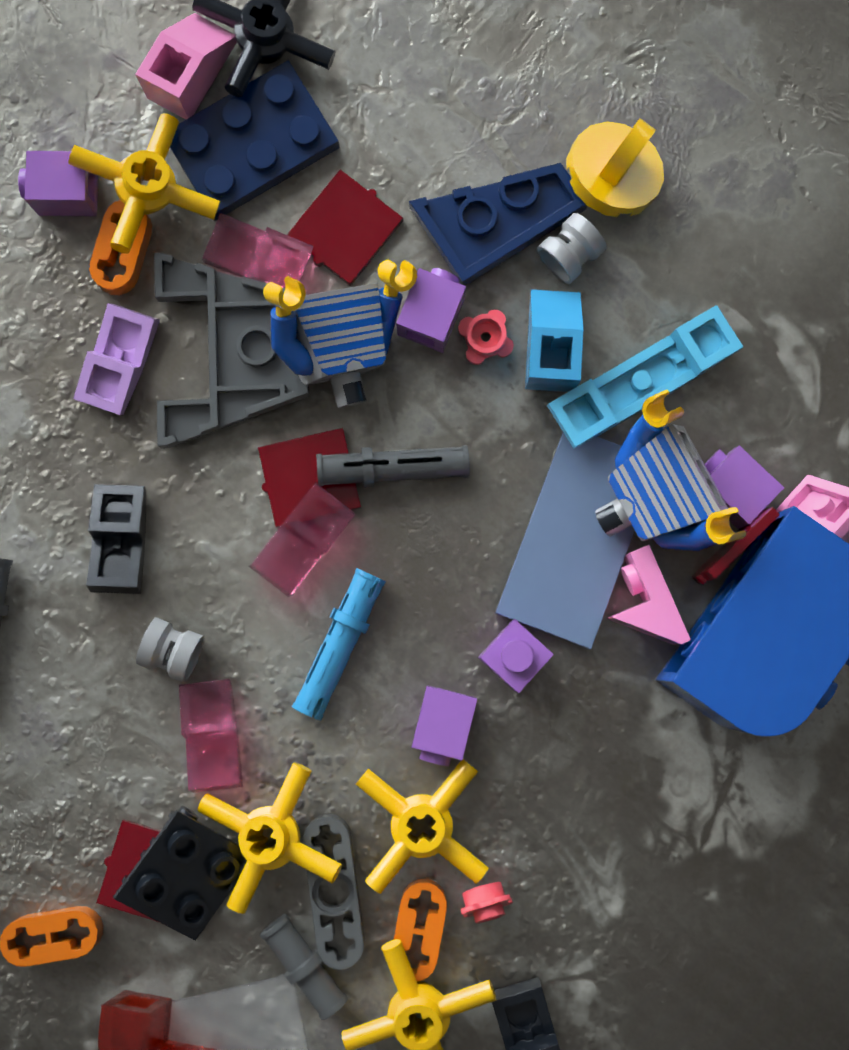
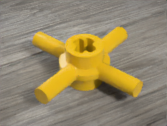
(139, 198)
(285, 832)
(423, 845)
(415, 998)

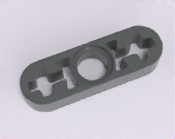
(352, 927)

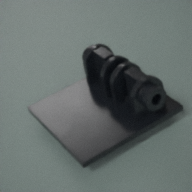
(183, 874)

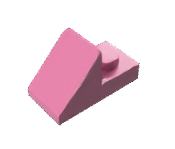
(823, 502)
(658, 612)

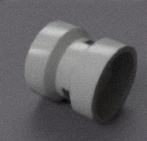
(572, 248)
(170, 649)

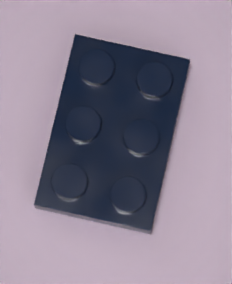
(253, 140)

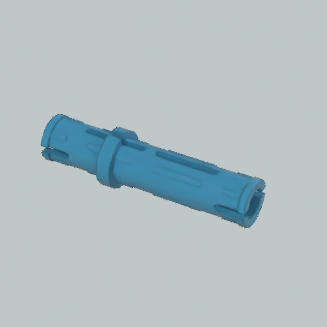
(338, 644)

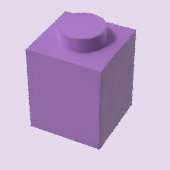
(56, 187)
(431, 308)
(742, 484)
(515, 656)
(443, 725)

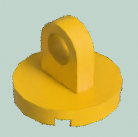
(616, 168)

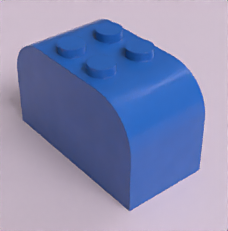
(770, 632)

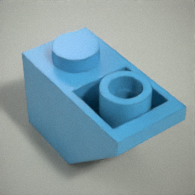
(554, 341)

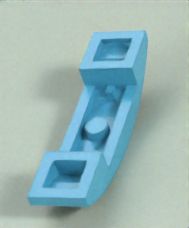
(663, 366)

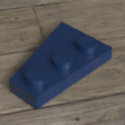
(497, 220)

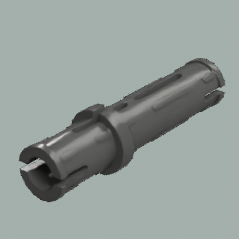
(392, 465)

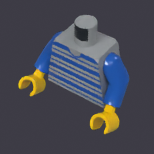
(339, 330)
(665, 486)

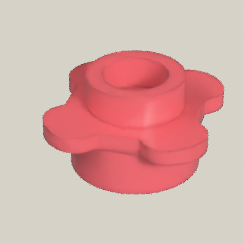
(490, 323)
(485, 902)

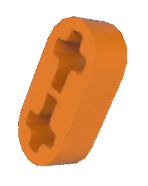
(104, 255)
(433, 927)
(53, 948)

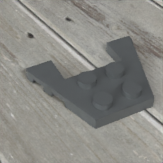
(243, 368)

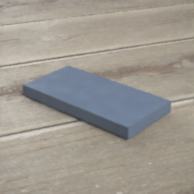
(565, 557)

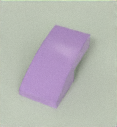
(117, 359)

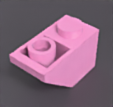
(185, 64)

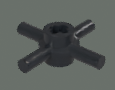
(264, 35)

